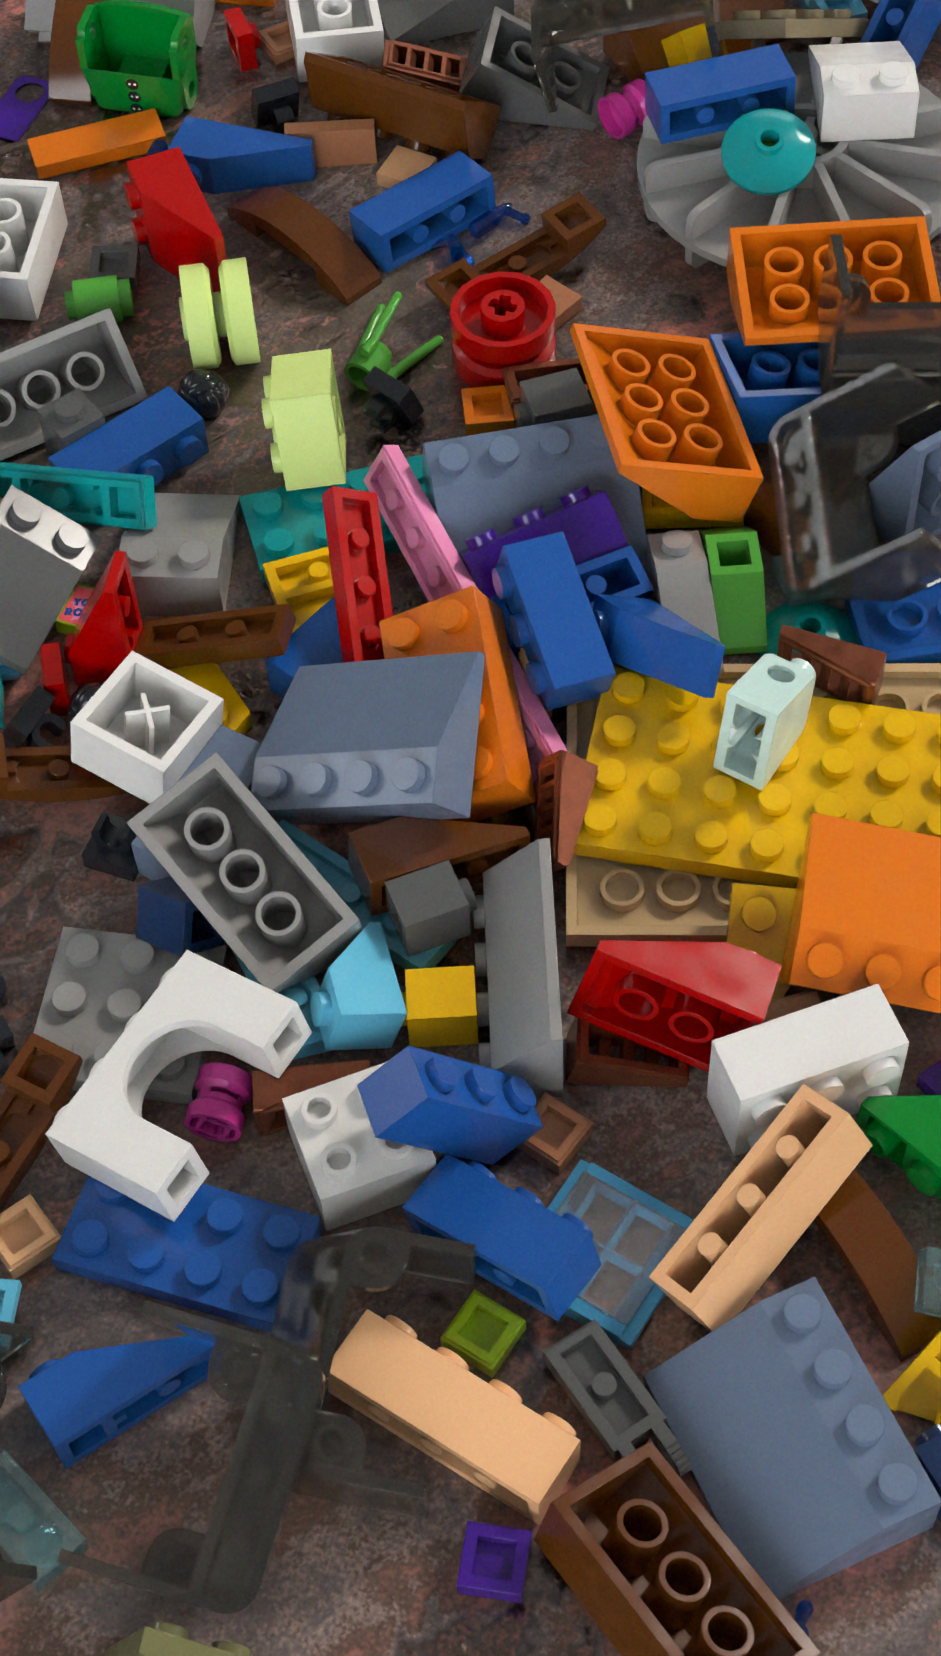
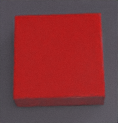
(55, 677)

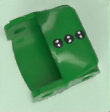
(138, 56)

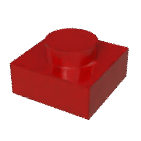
(242, 38)

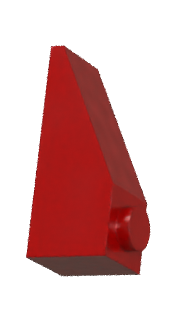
(106, 626)

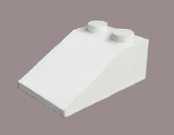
(864, 91)

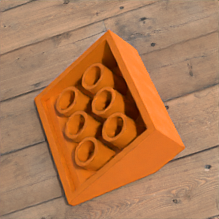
(779, 272)
(670, 419)
(867, 913)

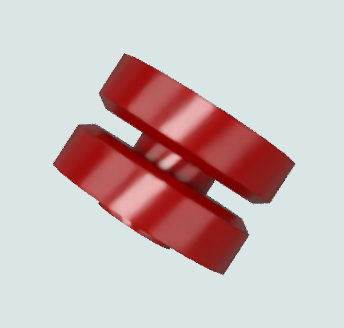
(501, 323)

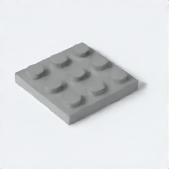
(98, 987)

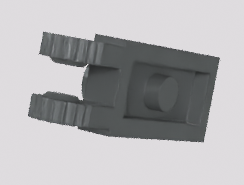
(611, 1396)

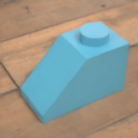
(360, 996)

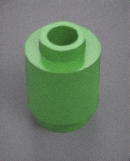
(97, 294)

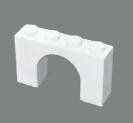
(190, 1012)

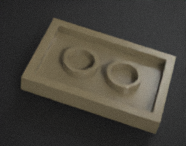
(793, 24)

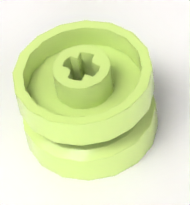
(218, 314)

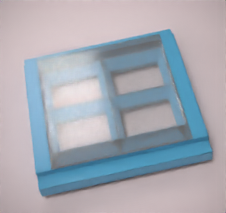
(630, 1238)

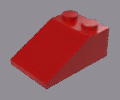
(173, 214)
(675, 993)

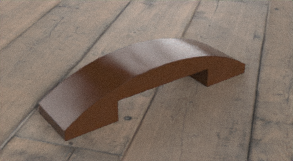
(66, 77)
(564, 235)
(311, 236)
(48, 776)
(34, 1093)
(879, 1263)

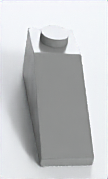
(682, 578)

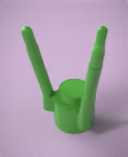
(374, 353)

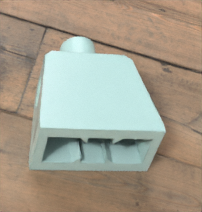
(768, 694)

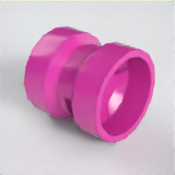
(623, 110)
(219, 1103)

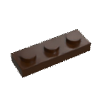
(217, 636)

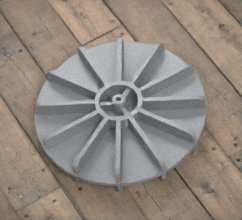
(850, 180)

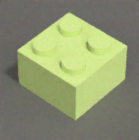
(305, 420)

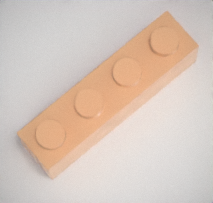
(761, 1209)
(454, 1414)

